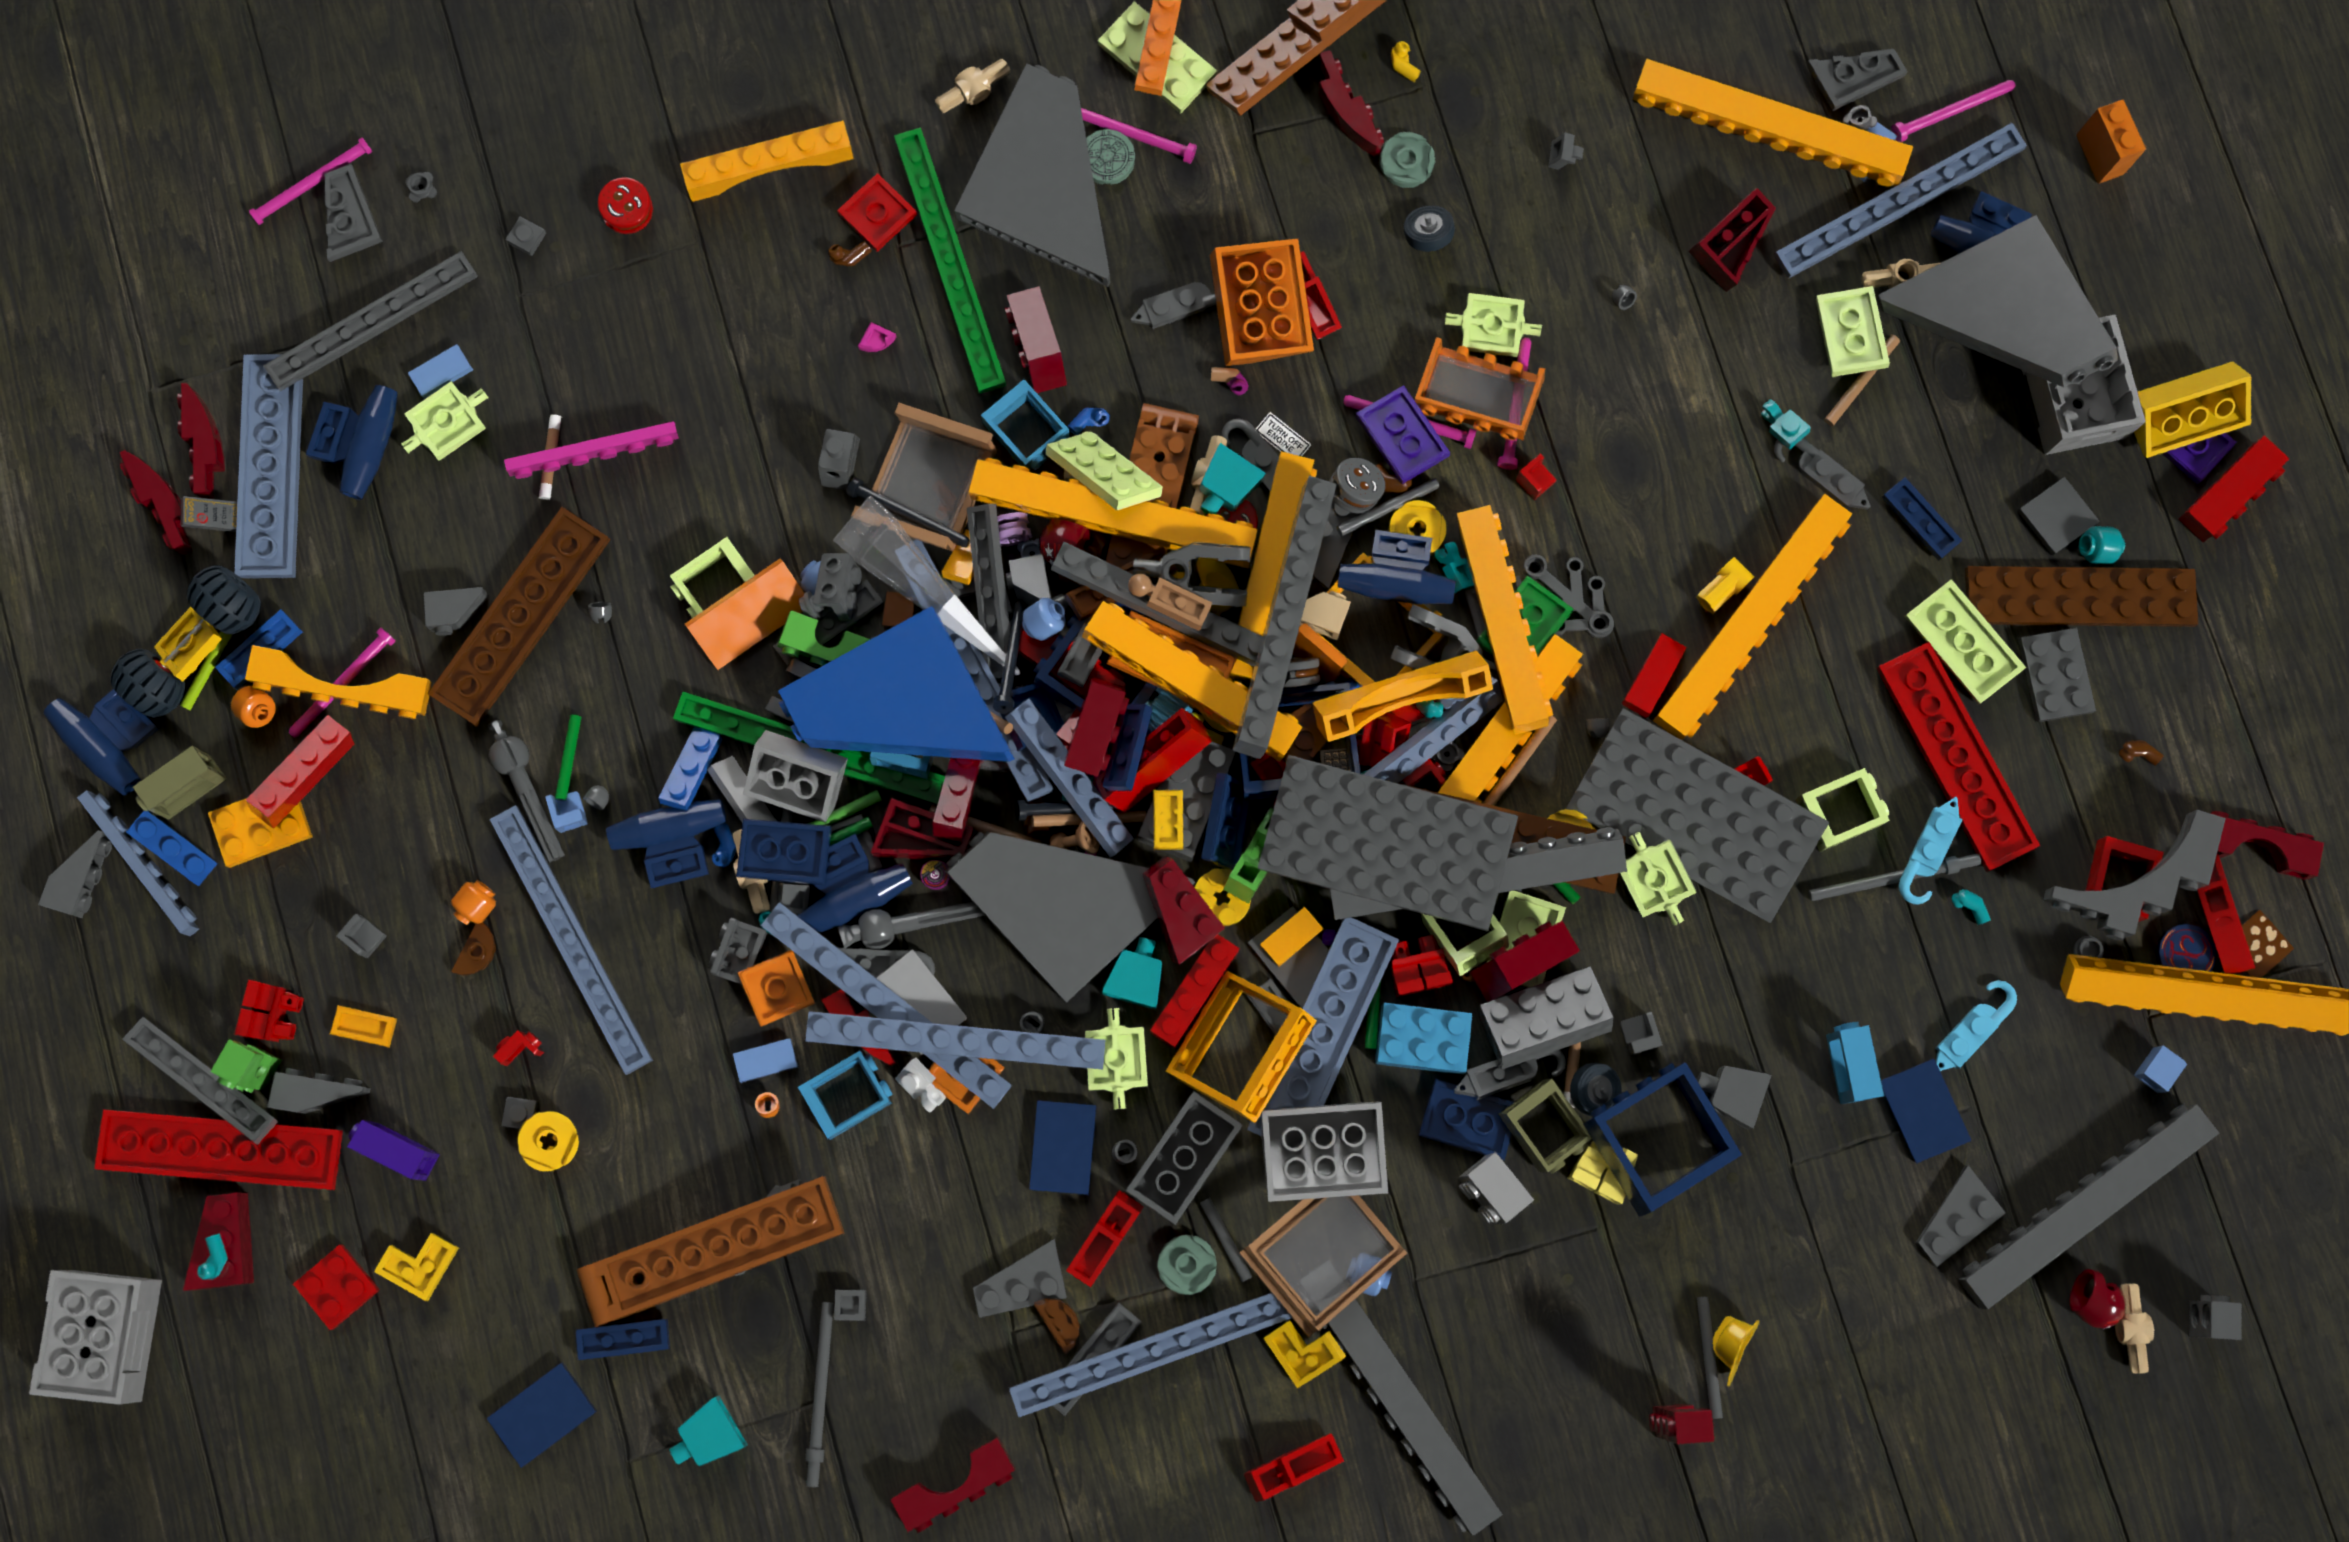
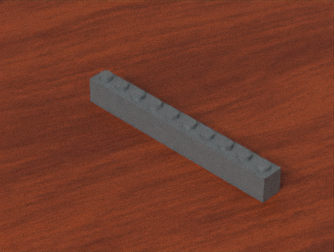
(1284, 618)
(1529, 866)
(2087, 1206)
(1414, 1419)

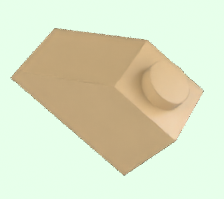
(1326, 613)

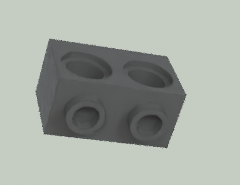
(2215, 1318)

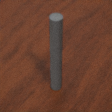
(1226, 1240)

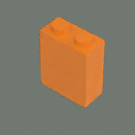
(2110, 141)

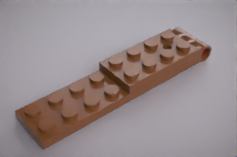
(1285, 50)
(1163, 434)
(710, 1251)

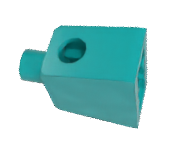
(1228, 481)
(1136, 976)
(708, 1435)

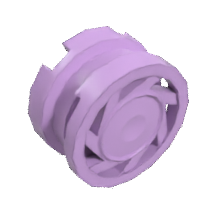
(1013, 528)

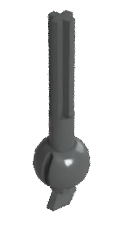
(510, 756)
(878, 929)

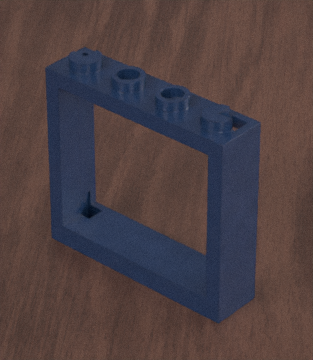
(1059, 647)
(1296, 696)
(1619, 1162)

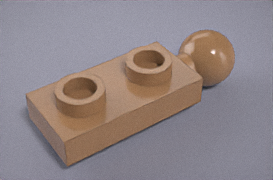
(1171, 600)

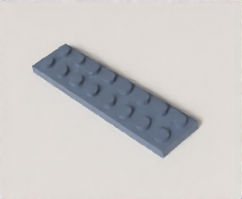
(268, 474)
(1339, 1005)

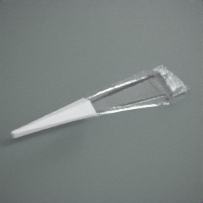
(888, 552)

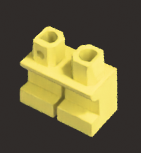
(1589, 1170)

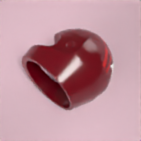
(1061, 531)
(2104, 1306)

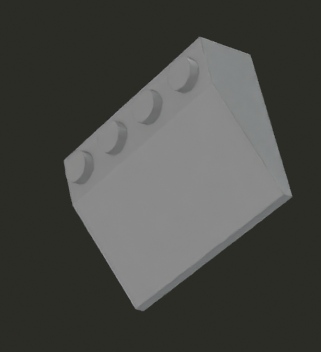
(1324, 1151)

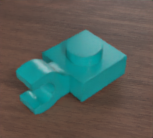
(1785, 427)
(1455, 568)

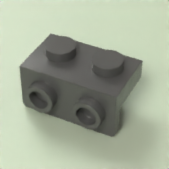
(838, 584)
(738, 949)

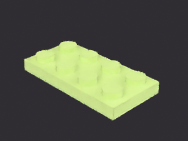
(1186, 69)
(1104, 470)
(1965, 642)

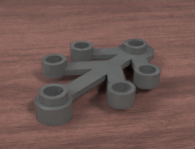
(1575, 597)

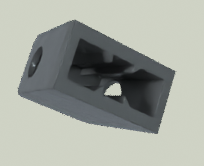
(838, 456)
(1736, 1093)

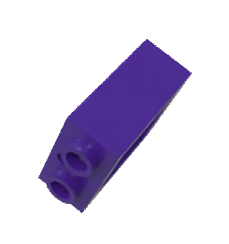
(392, 1150)

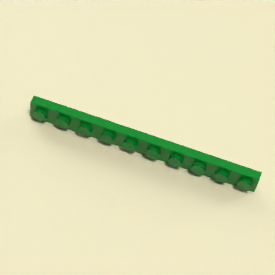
(950, 261)
(749, 728)

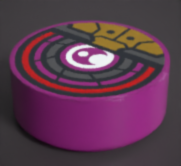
(934, 874)

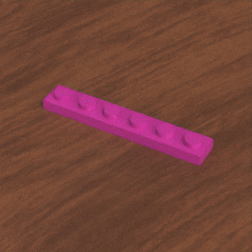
(581, 452)

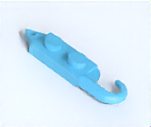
(1931, 848)
(1974, 1029)

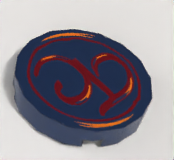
(2187, 948)

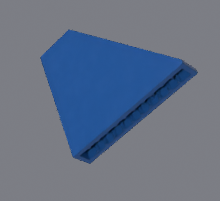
(897, 697)

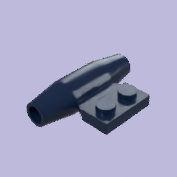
(1987, 219)
(355, 439)
(1398, 572)
(103, 737)
(670, 841)
(851, 887)

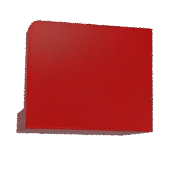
(1535, 478)

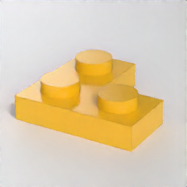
(421, 1273)
(1301, 1360)

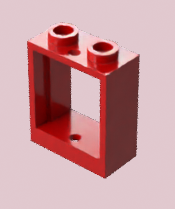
(2122, 849)

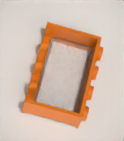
(1479, 391)

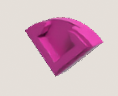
(876, 338)

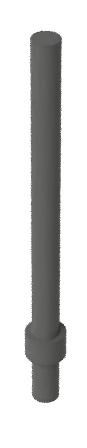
(1948, 866)
(815, 1453)

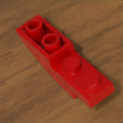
(2225, 923)

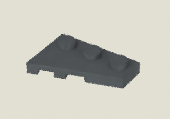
(1853, 77)
(349, 217)
(1332, 546)
(1960, 1218)
(1022, 1283)

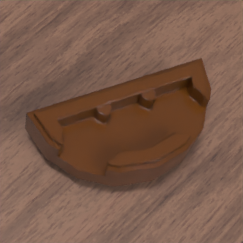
(476, 952)
(1060, 1320)

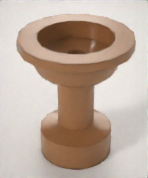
(1082, 838)

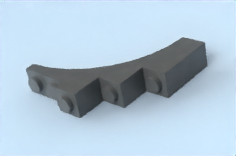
(2187, 863)

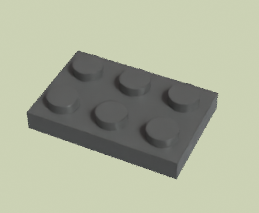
(2056, 675)

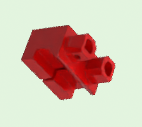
(1381, 738)
(1431, 966)
(271, 1025)

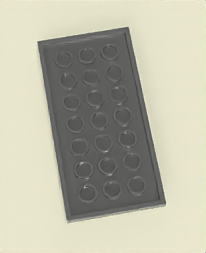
(1721, 822)
(1388, 842)

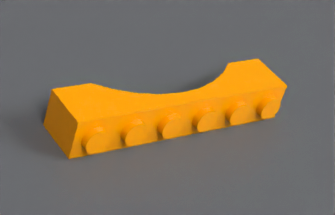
(811, 147)
(400, 692)
(1353, 709)

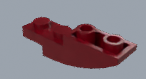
(1348, 113)
(201, 432)
(159, 497)

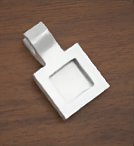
(918, 1082)

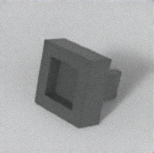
(1564, 151)

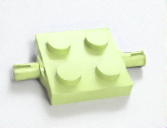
(1493, 324)
(445, 421)
(1657, 878)
(1123, 1059)

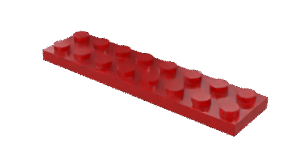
(1958, 756)
(217, 1150)

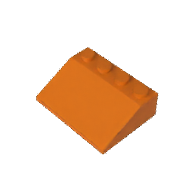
(1261, 301)

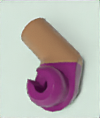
(1232, 378)

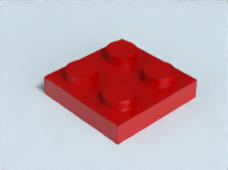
(877, 212)
(336, 1287)

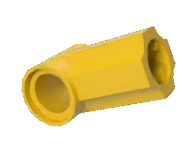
(1729, 581)

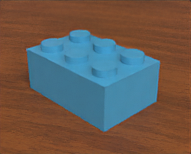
(1423, 1038)

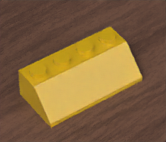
(2194, 408)

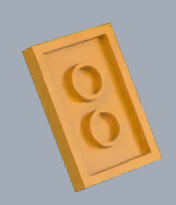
(247, 837)

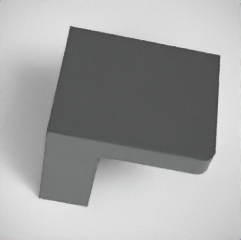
(361, 935)
(1640, 1033)

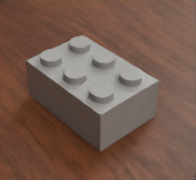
(795, 776)
(1494, 1189)

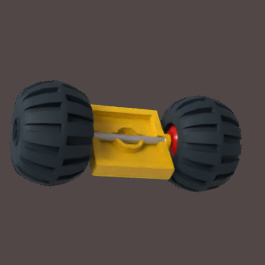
(156, 683)

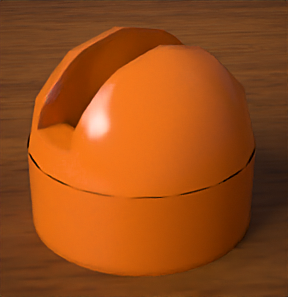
(760, 1105)

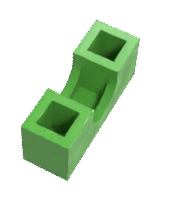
(799, 639)
(1245, 876)
(245, 1067)

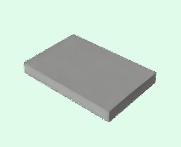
(921, 990)

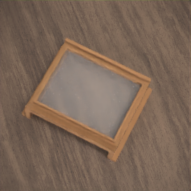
(932, 471)
(1322, 1257)

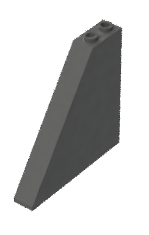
(1038, 178)
(2011, 304)
(1055, 904)

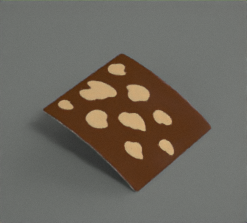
(2265, 944)

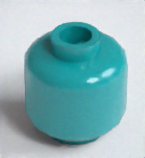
(2102, 544)

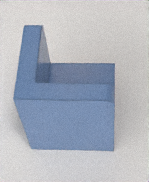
(567, 814)
(2160, 1069)

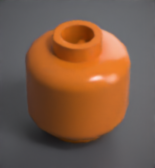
(253, 707)
(473, 902)

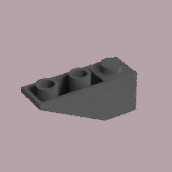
(73, 882)
(305, 1094)

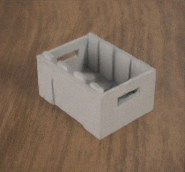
(2108, 401)
(118, 1342)

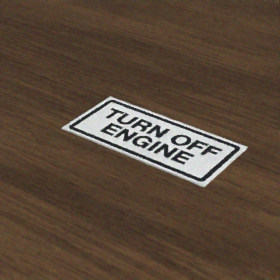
(1282, 436)

